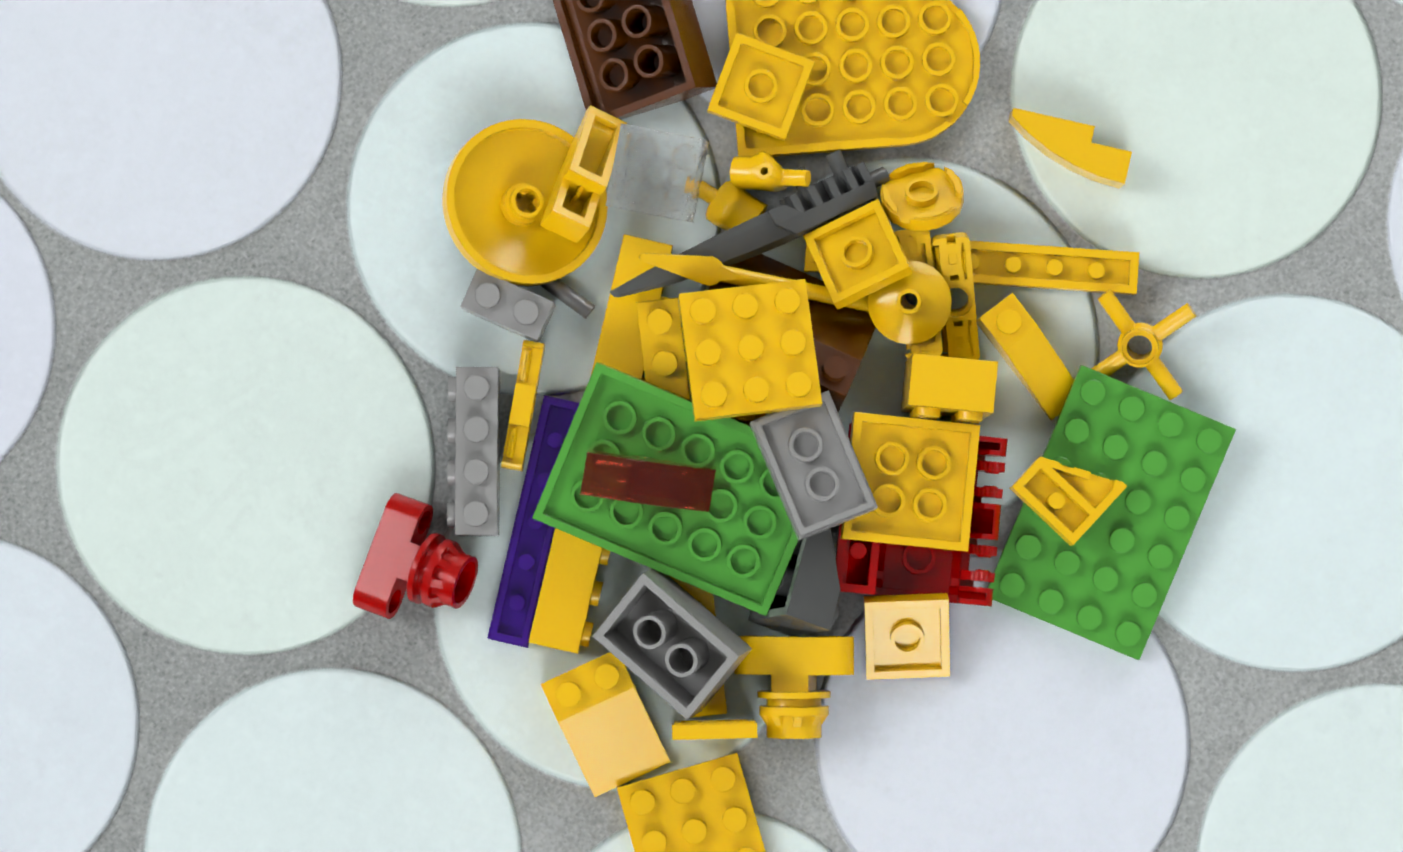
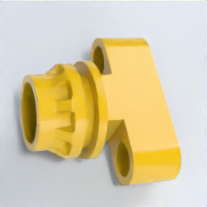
(794, 662)

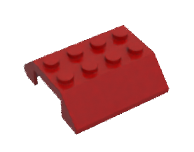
(906, 570)

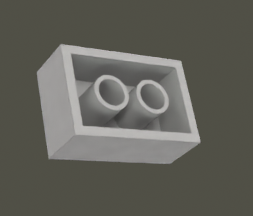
(672, 642)

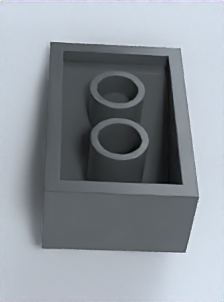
(807, 591)

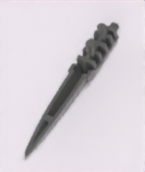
(795, 217)

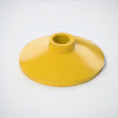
(921, 322)

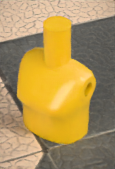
(765, 174)
(730, 205)

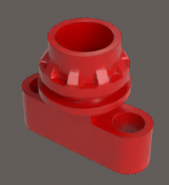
(402, 559)

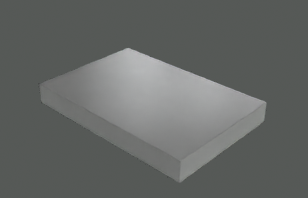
(813, 467)

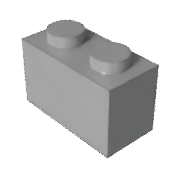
(508, 306)

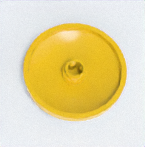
(498, 199)

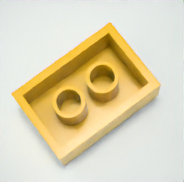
(949, 388)

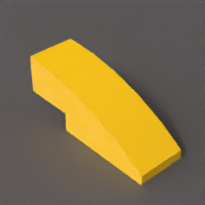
(1072, 146)
(583, 176)

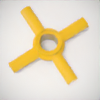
(1155, 334)

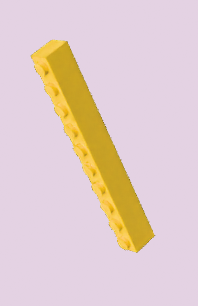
(572, 562)

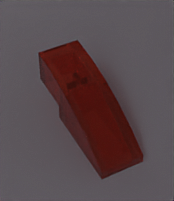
(647, 481)

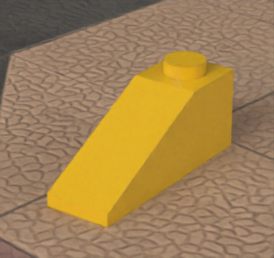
(1027, 353)

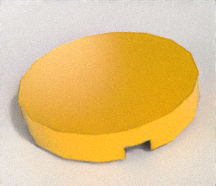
(922, 196)

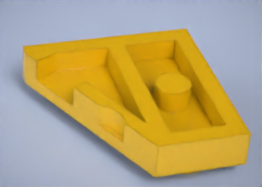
(1066, 496)

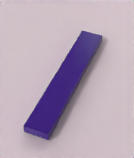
(530, 538)

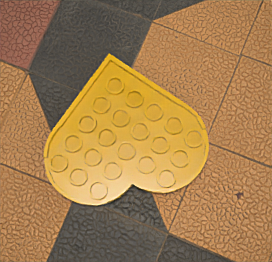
(878, 75)

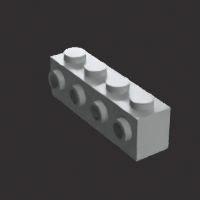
(477, 451)

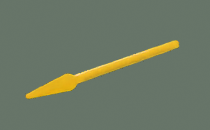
(711, 271)

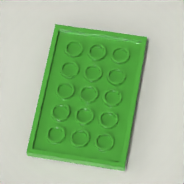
(731, 550)
(1126, 561)

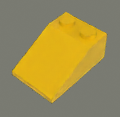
(605, 723)

